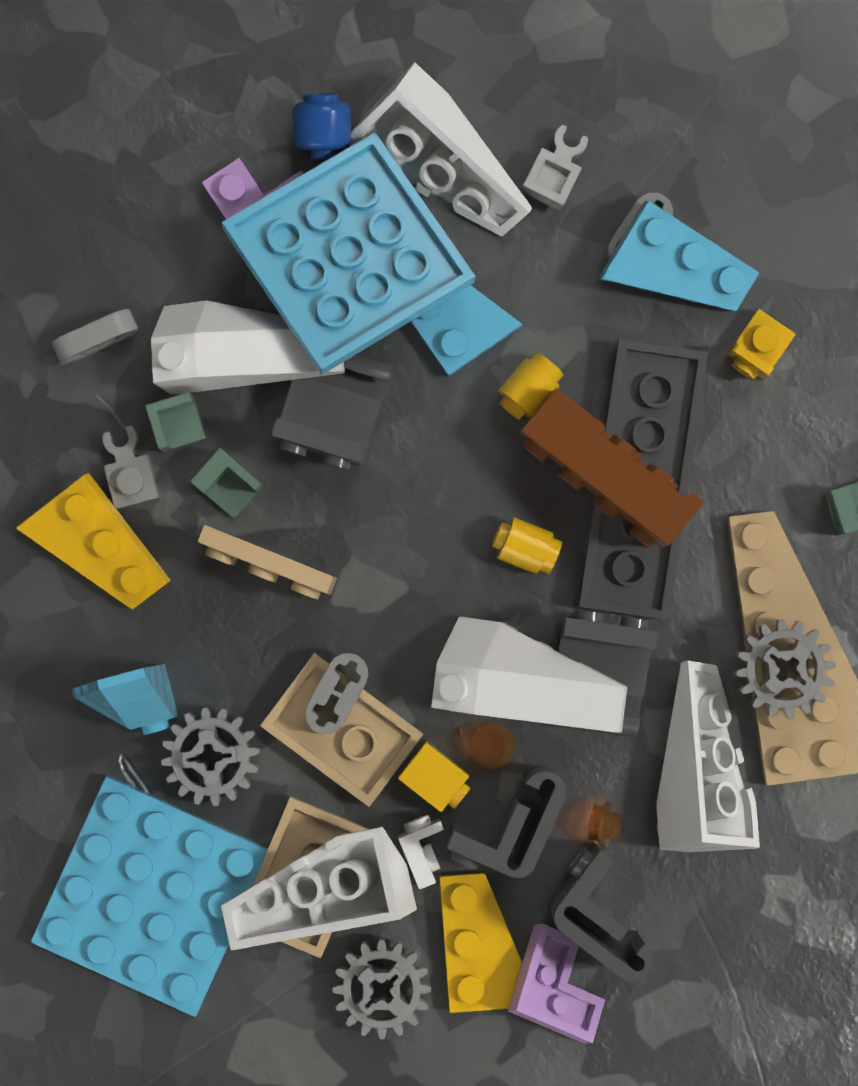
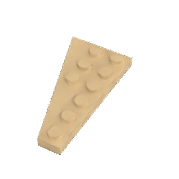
(775, 588)

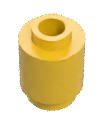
(529, 386)
(526, 546)

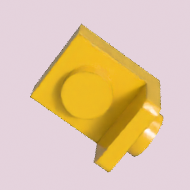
(760, 346)

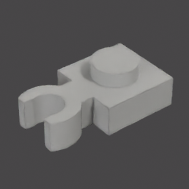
(554, 173)
(130, 477)

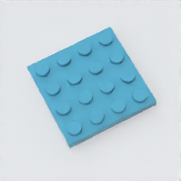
(348, 253)
(148, 895)

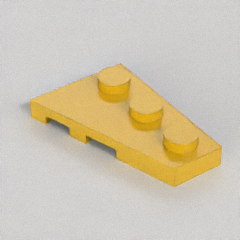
(96, 542)
(478, 945)

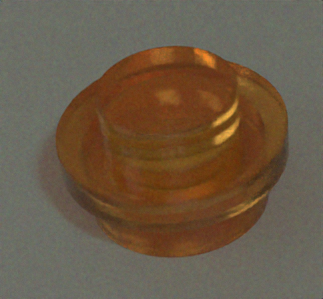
(492, 745)
(604, 824)

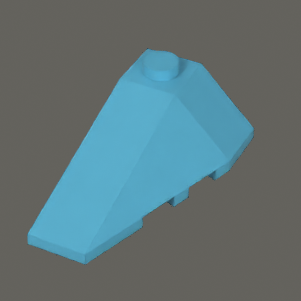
(133, 698)

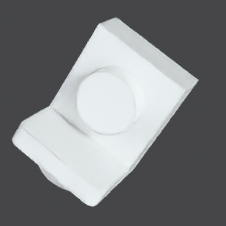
(419, 857)

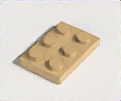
(266, 563)
(357, 755)
(299, 833)

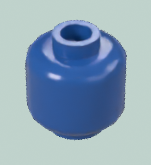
(321, 124)

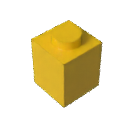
(435, 777)

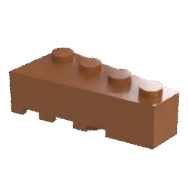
(609, 470)

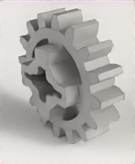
(798, 653)
(212, 777)
(396, 1003)

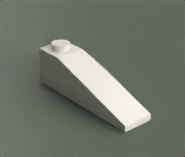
(442, 151)
(225, 347)
(510, 676)
(700, 784)
(336, 887)

